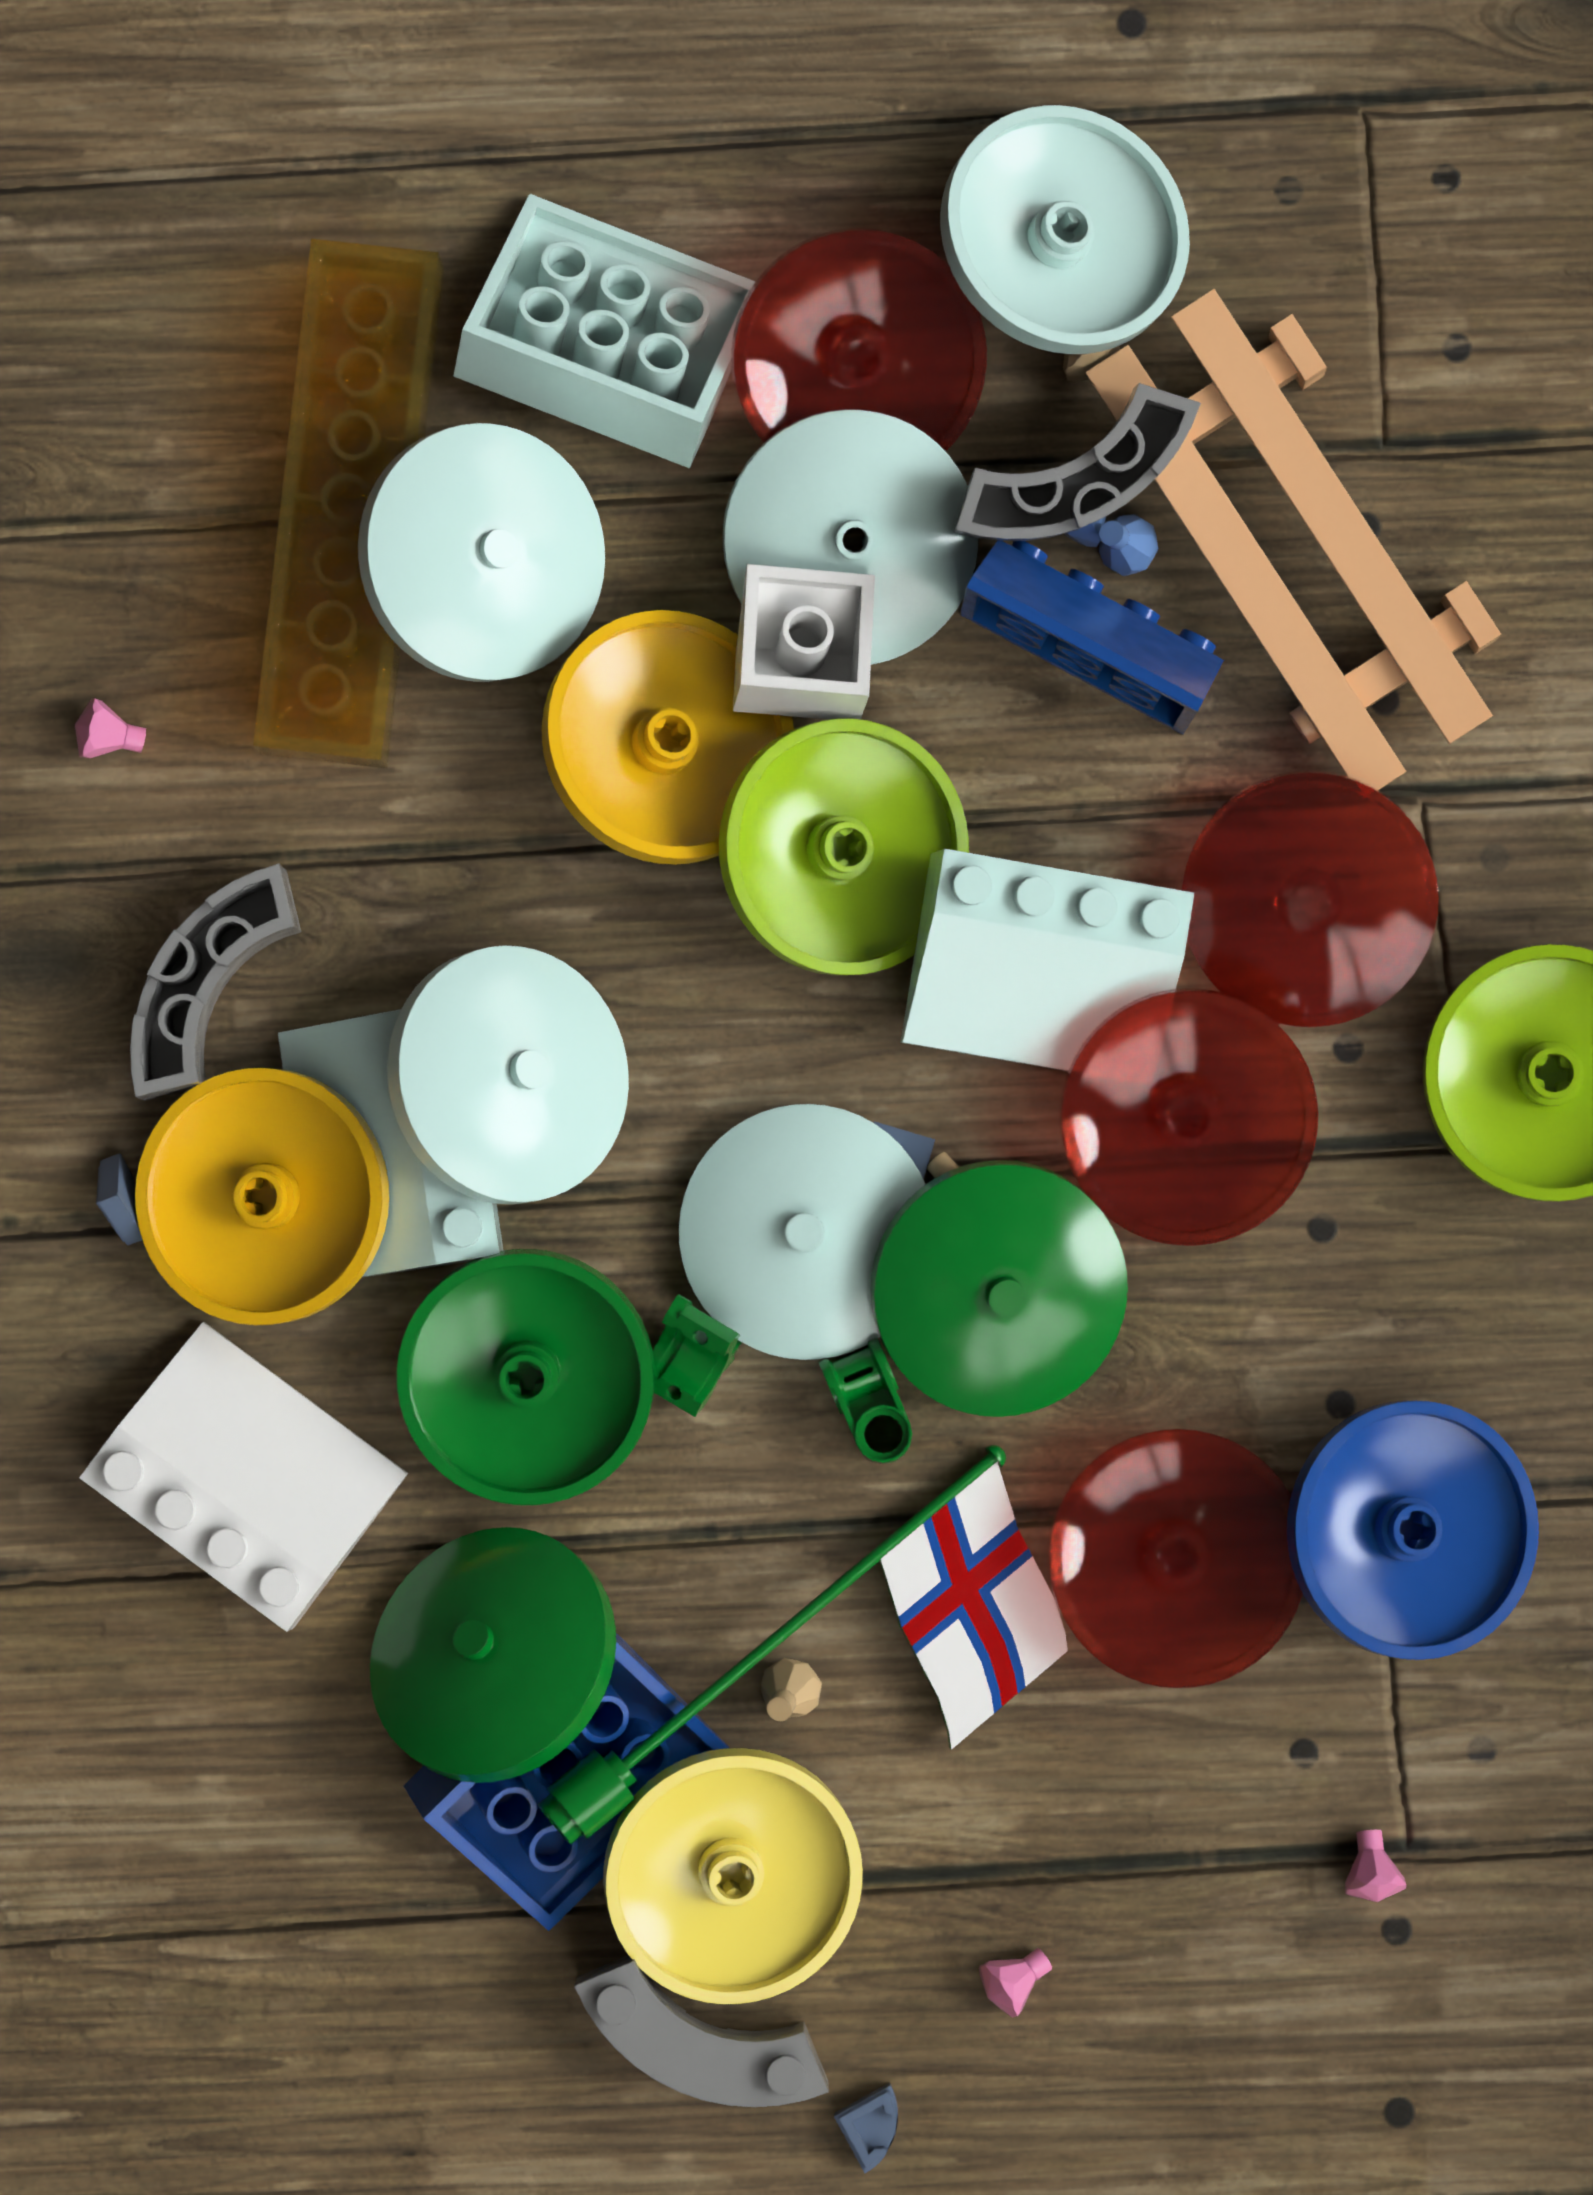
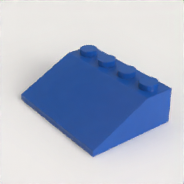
(1090, 635)
(509, 1834)

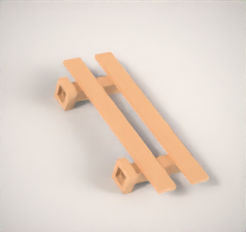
(1416, 649)

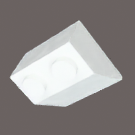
(804, 643)

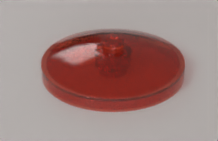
(859, 328)
(1311, 898)
(1189, 1116)
(1175, 1558)

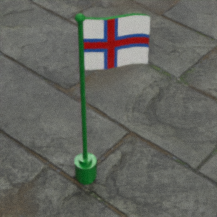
(961, 1599)

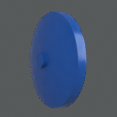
(1412, 1529)

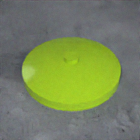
(836, 844)
(1516, 1073)

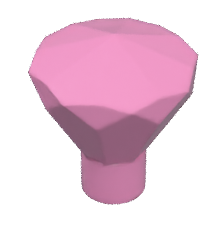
(103, 731)
(1373, 1872)
(1012, 1980)

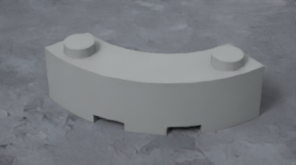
(1086, 488)
(195, 969)
(695, 2056)

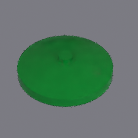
(998, 1288)
(526, 1377)
(492, 1655)

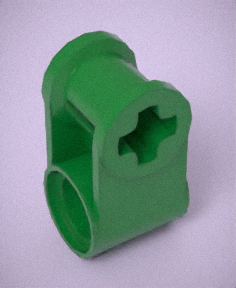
(867, 1397)

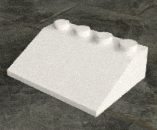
(244, 1476)

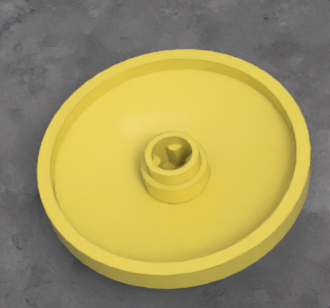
(732, 1876)

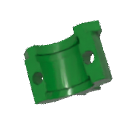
(691, 1356)

